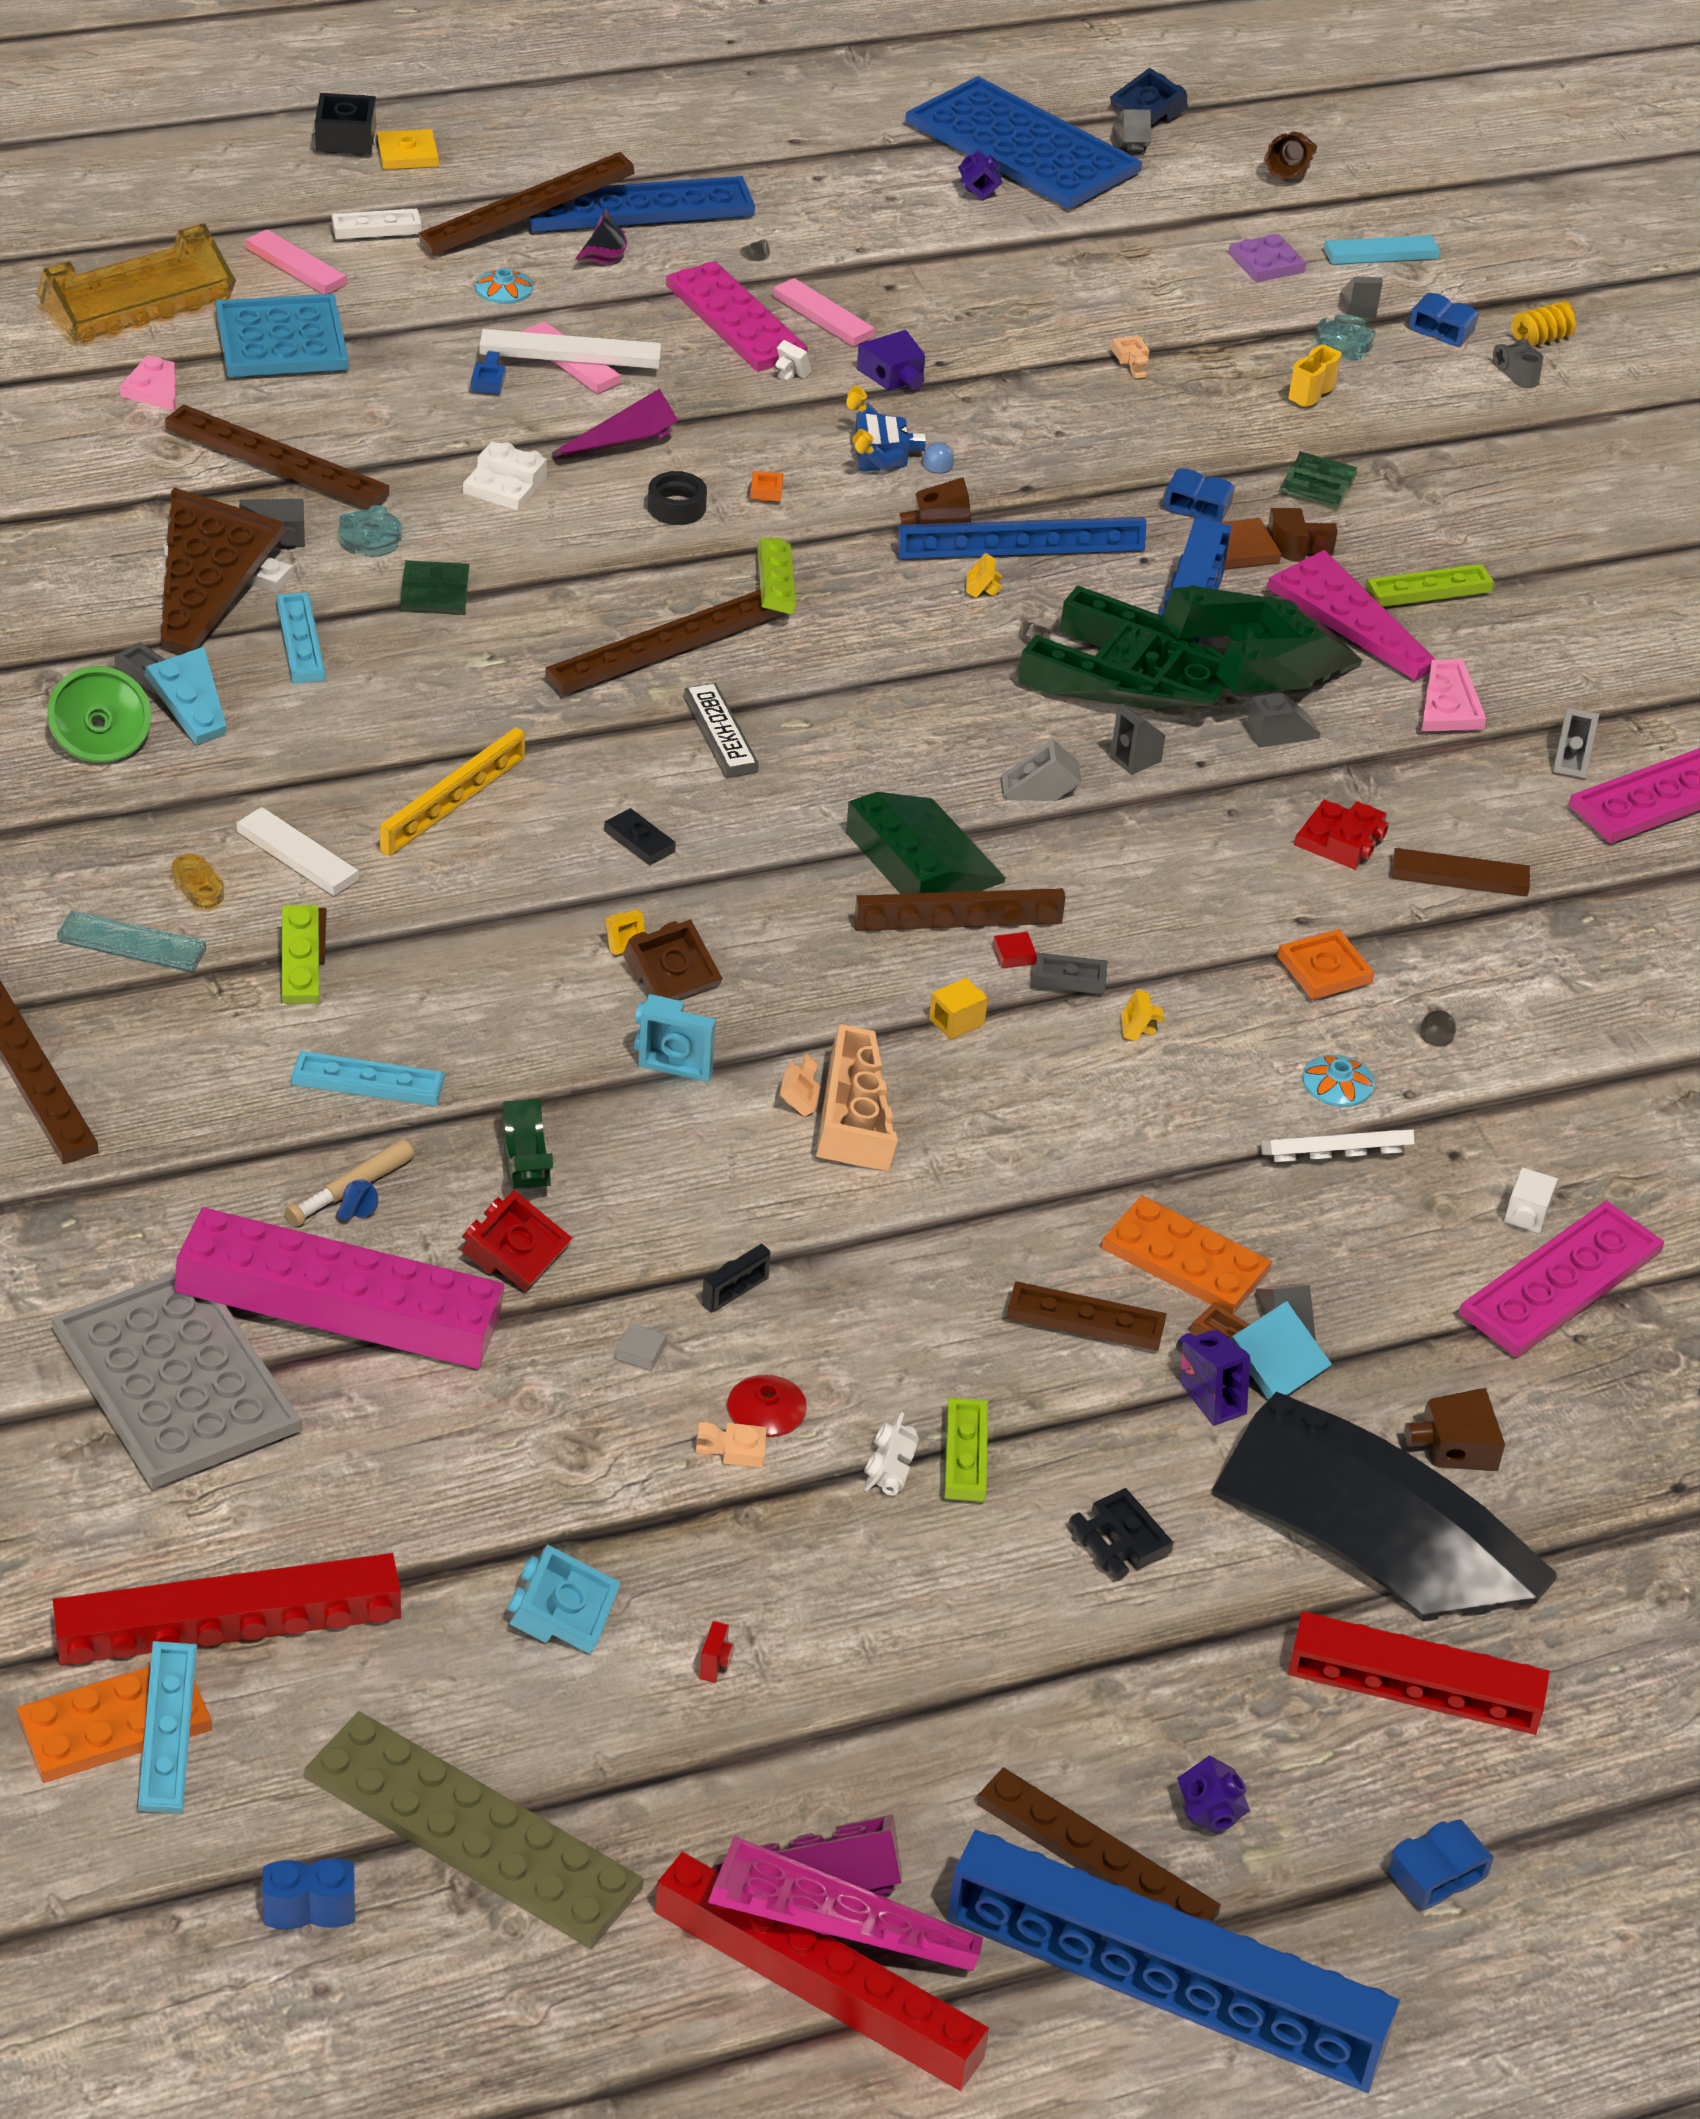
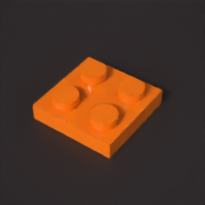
(1325, 964)

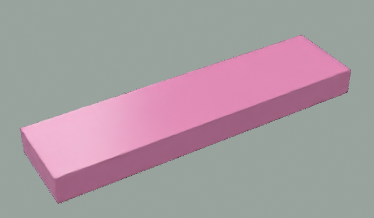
(296, 262)
(823, 312)
(595, 376)

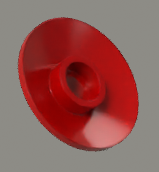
(767, 1403)

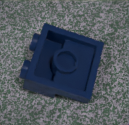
(1152, 93)

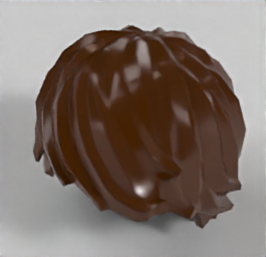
(1290, 155)

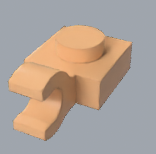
(1133, 352)
(799, 1087)
(739, 1443)

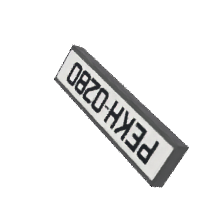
(721, 730)

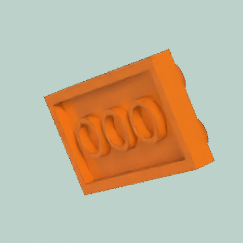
(1186, 1254)
(95, 1724)

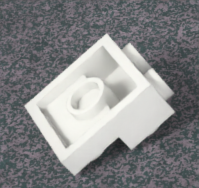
(506, 475)

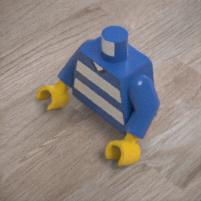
(880, 439)

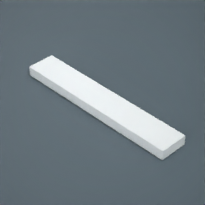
(571, 348)

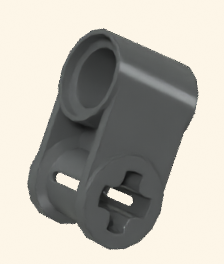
(1519, 362)

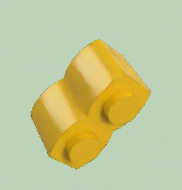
(1314, 375)

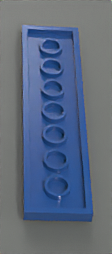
(651, 204)

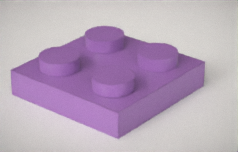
(1267, 257)

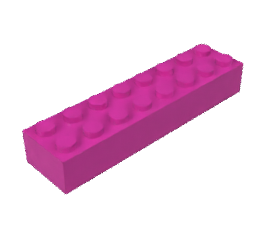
(339, 1287)

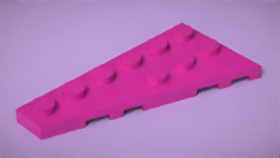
(1345, 606)
(799, 1895)

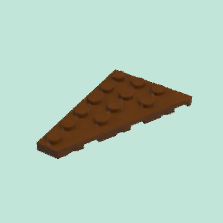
(209, 563)

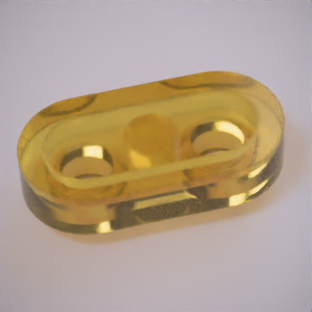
(197, 880)

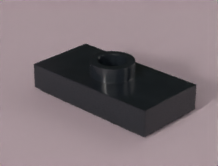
(639, 836)
(736, 1278)

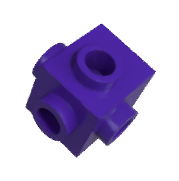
(980, 174)
(1213, 1795)

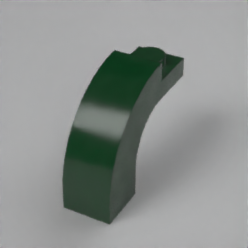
(524, 1144)

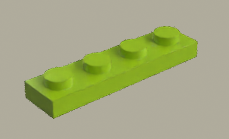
(776, 575)
(1430, 585)

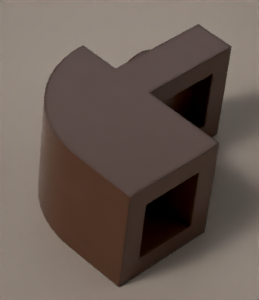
(1297, 538)

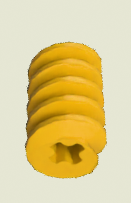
(1545, 323)

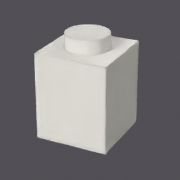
(1531, 1200)

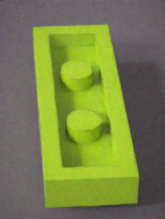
(300, 954)
(966, 1449)

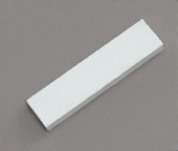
(297, 851)

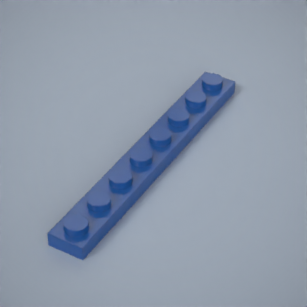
(1021, 537)

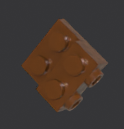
(672, 961)

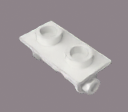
(883, 1467)

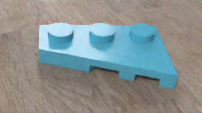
(190, 694)

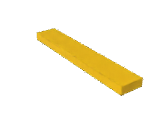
(452, 791)

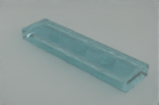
(131, 941)

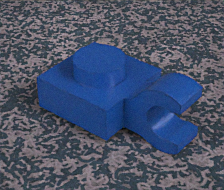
(488, 376)

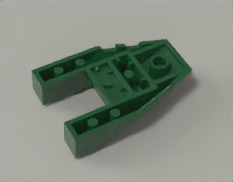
(1272, 638)
(1137, 661)

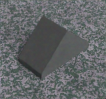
(1362, 296)
(1296, 1295)

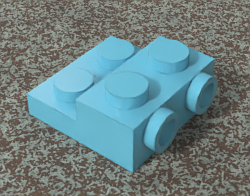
(674, 1039)
(562, 1599)

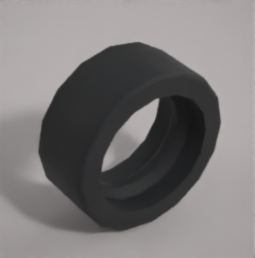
(680, 484)

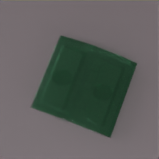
(1319, 479)
(435, 587)

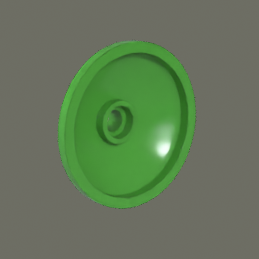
(104, 696)

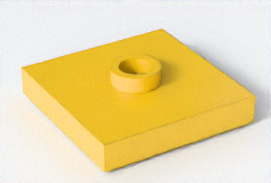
(407, 149)

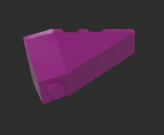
(634, 424)
(857, 1853)

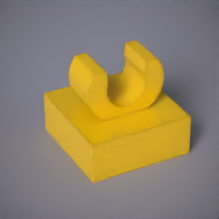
(983, 577)
(622, 927)
(1137, 1016)

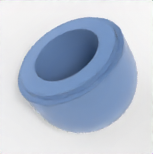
(938, 458)

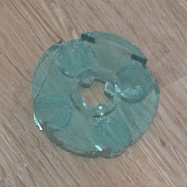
(1346, 335)
(356, 531)

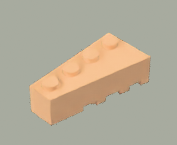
(855, 1107)

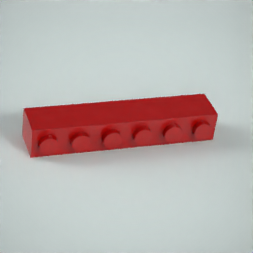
(1419, 1673)

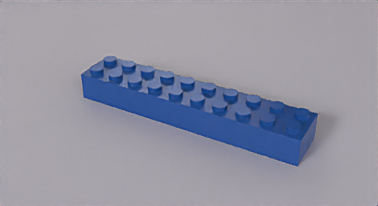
(1172, 1960)

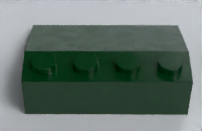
(918, 845)

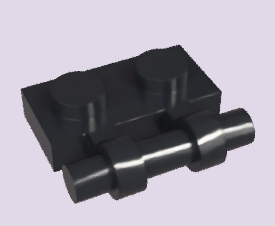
(1129, 1525)

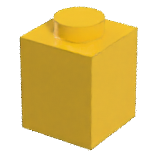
(958, 1008)

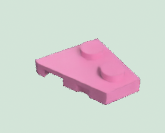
(151, 383)

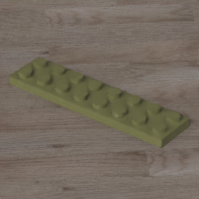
(475, 1829)

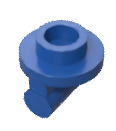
(359, 1200)

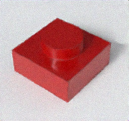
(716, 1652)

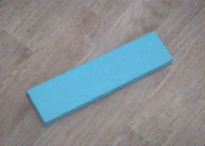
(1381, 249)
(300, 637)
(368, 1078)
(167, 1728)

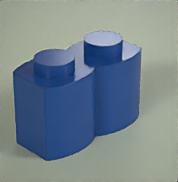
(1441, 318)
(1198, 496)
(1440, 1863)
(308, 1893)

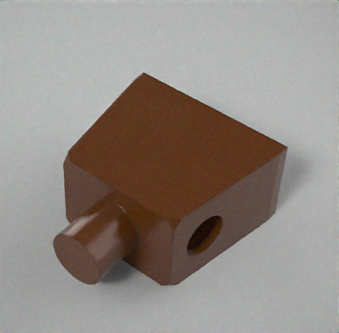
(940, 504)
(1459, 1432)

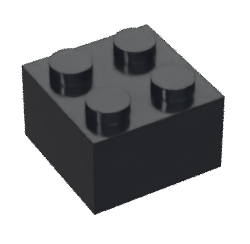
(345, 123)

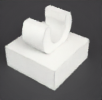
(792, 361)

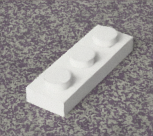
(376, 224)

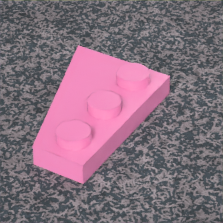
(1451, 699)

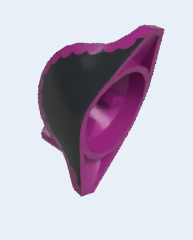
(605, 244)

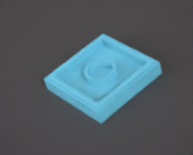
(1281, 1351)

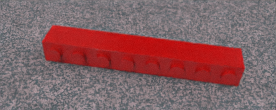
(227, 1608)
(828, 1976)

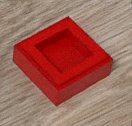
(1014, 949)

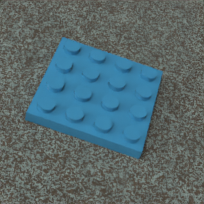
(281, 335)

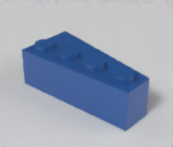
(1202, 559)

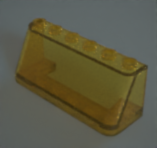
(138, 288)

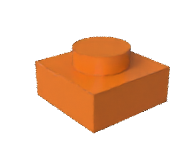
(766, 486)

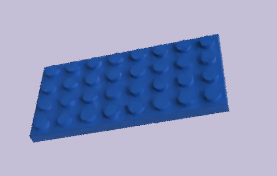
(1024, 141)

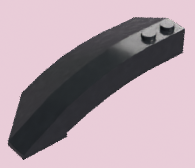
(1379, 1511)

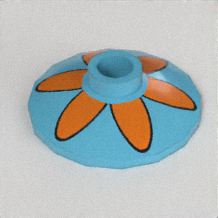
(504, 286)
(1338, 1080)

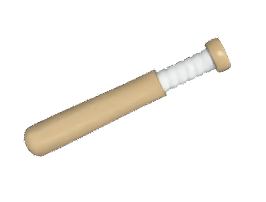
(370, 1170)

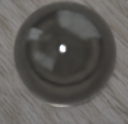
(756, 251)
(1029, 630)
(1438, 1028)

